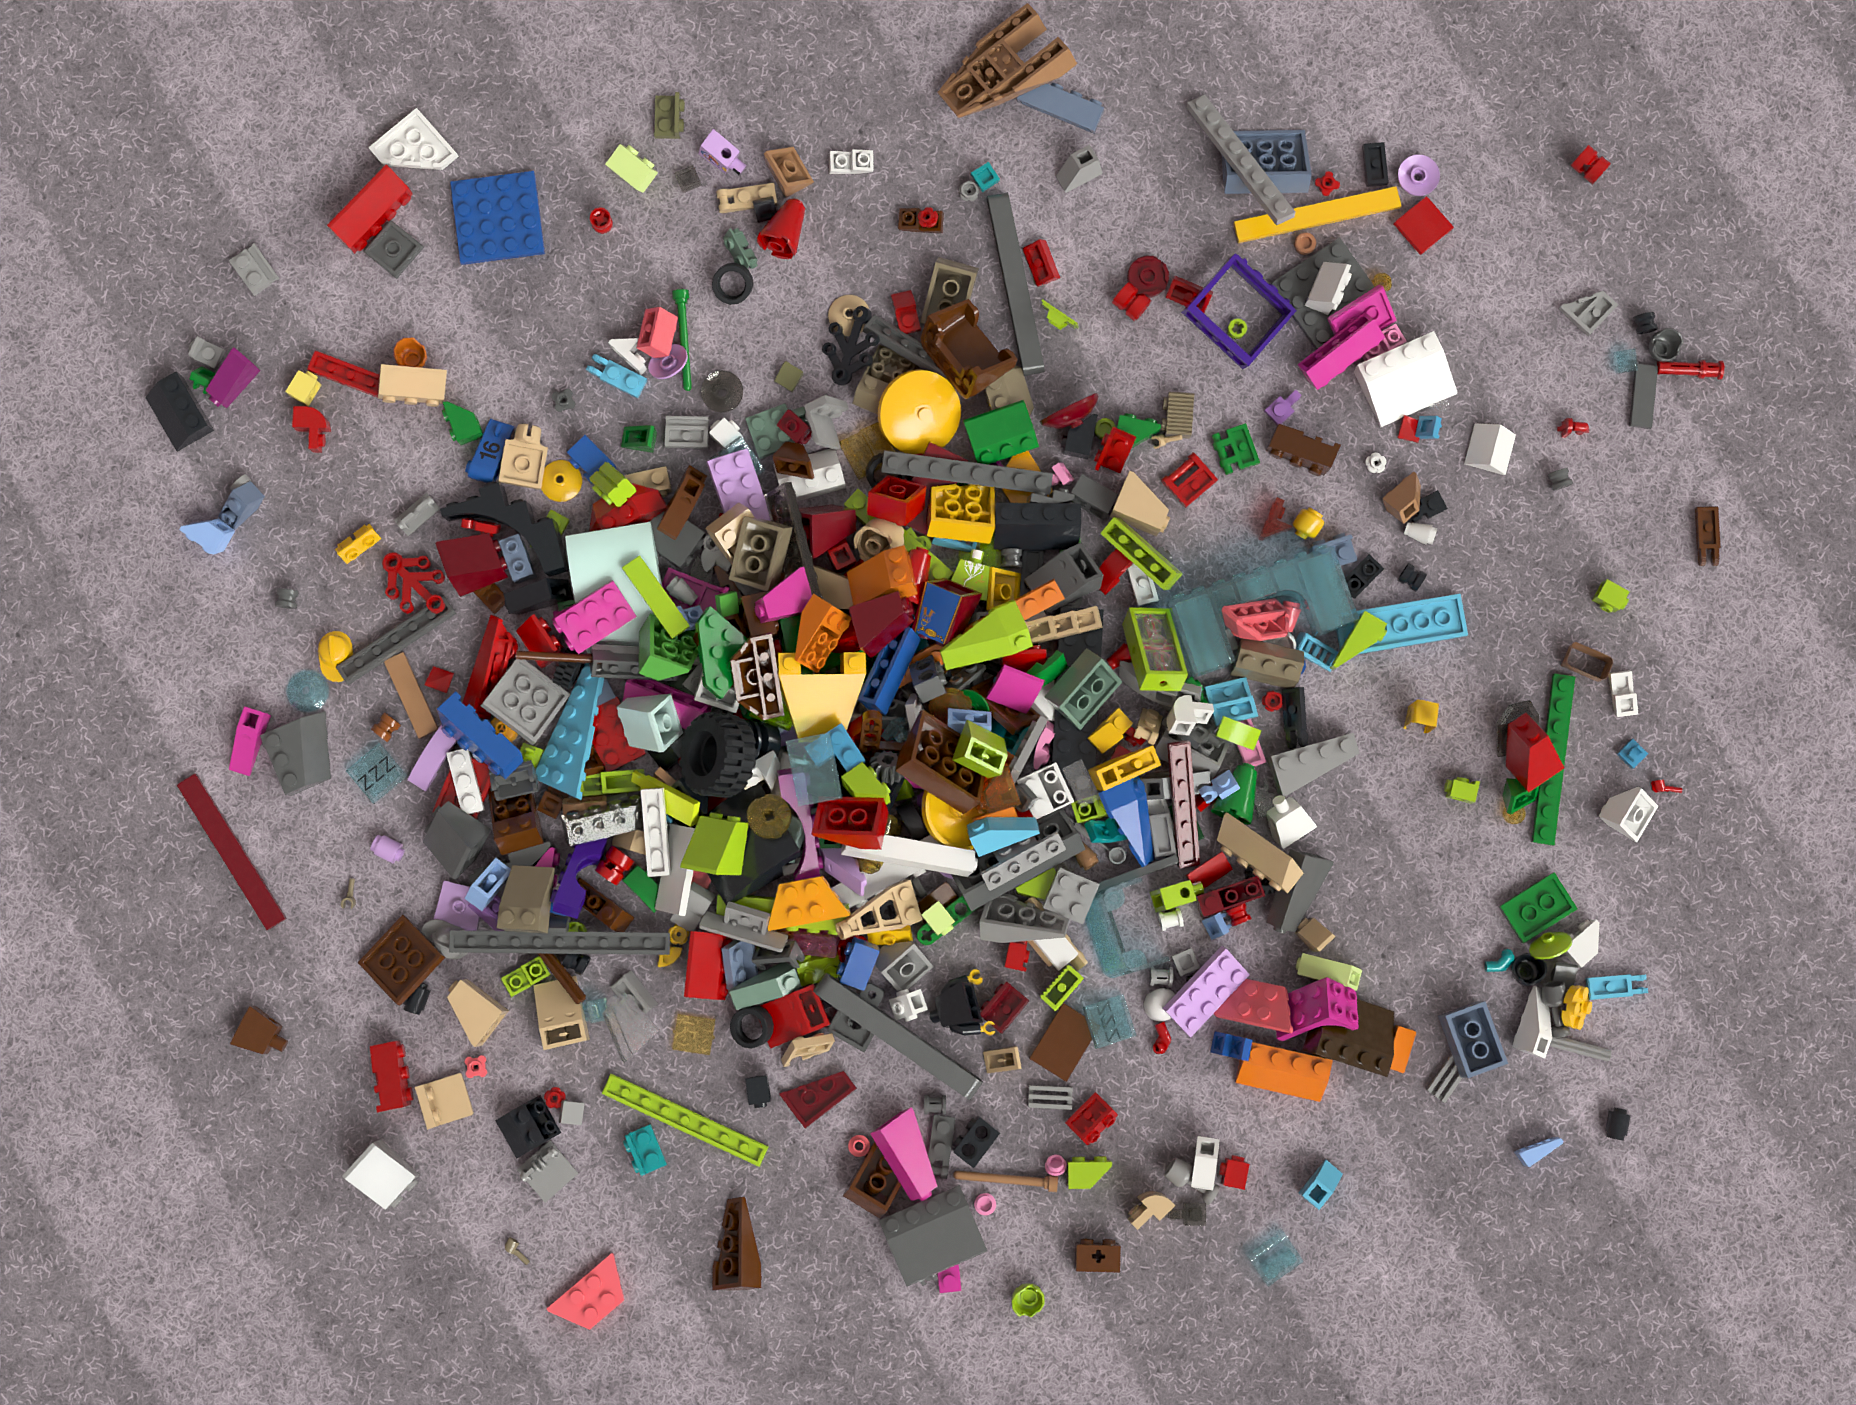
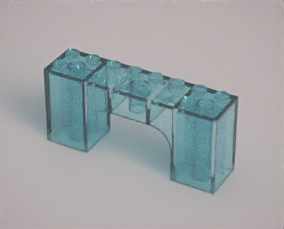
(1309, 578)

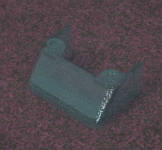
(1106, 937)

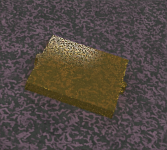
(694, 1034)

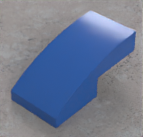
(1231, 1046)

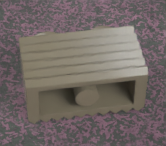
(1178, 414)

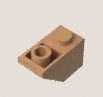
(1404, 498)

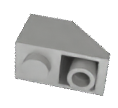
(1079, 169)

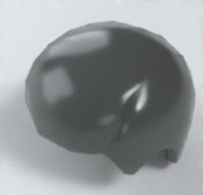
(1665, 344)

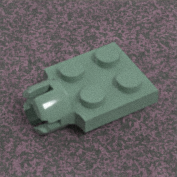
(766, 433)

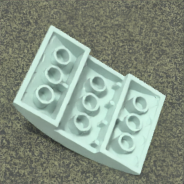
(599, 558)

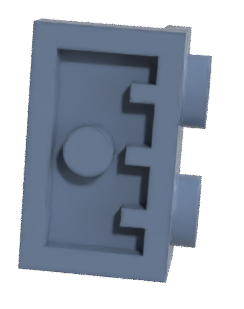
(1342, 546)
(738, 963)

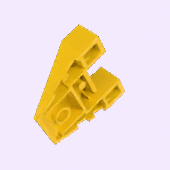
(820, 700)

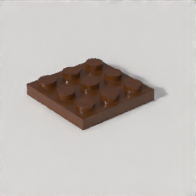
(401, 960)

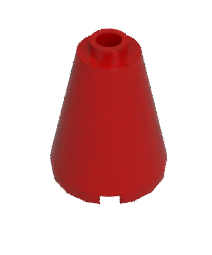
(783, 230)
(921, 565)

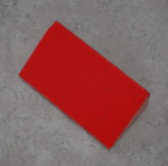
(1041, 262)
(1184, 291)
(1210, 870)

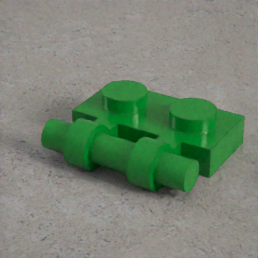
(1241, 446)

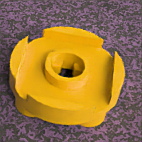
(1577, 1006)

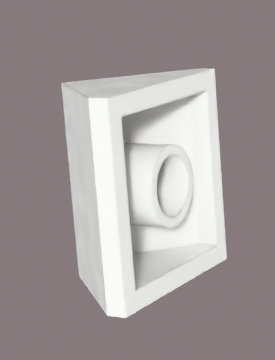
(1490, 448)

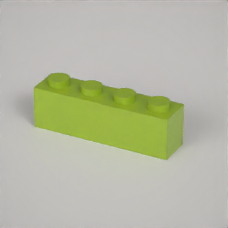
(1141, 553)

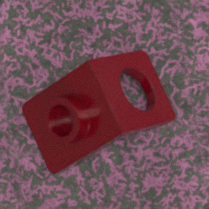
(795, 427)

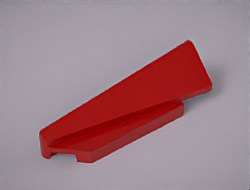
(489, 665)

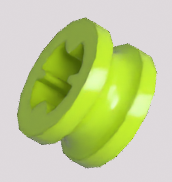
(1240, 322)

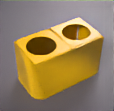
(1423, 713)

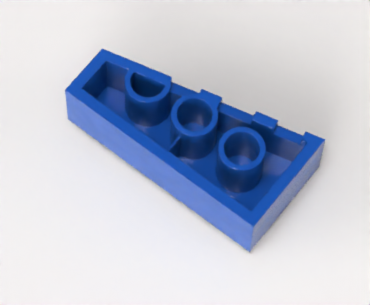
(478, 737)

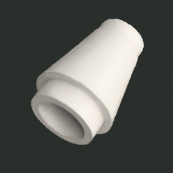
(1421, 532)

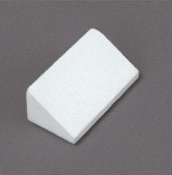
(1057, 950)

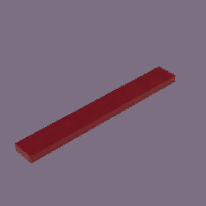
(231, 851)

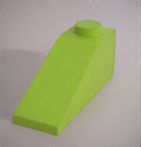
(1363, 635)

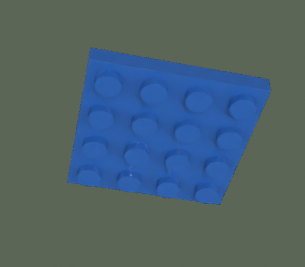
(497, 217)

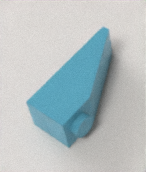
(998, 832)

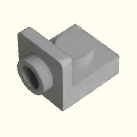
(205, 353)

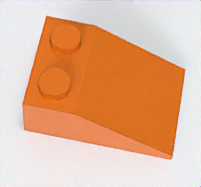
(882, 575)

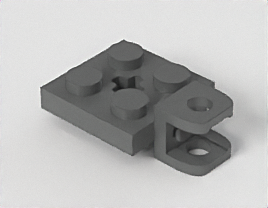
(842, 1026)

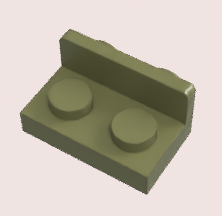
(668, 116)

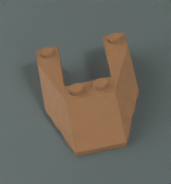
(997, 73)

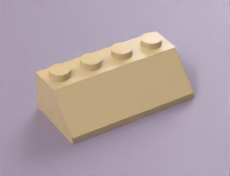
(1258, 854)

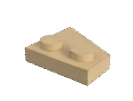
(807, 1047)

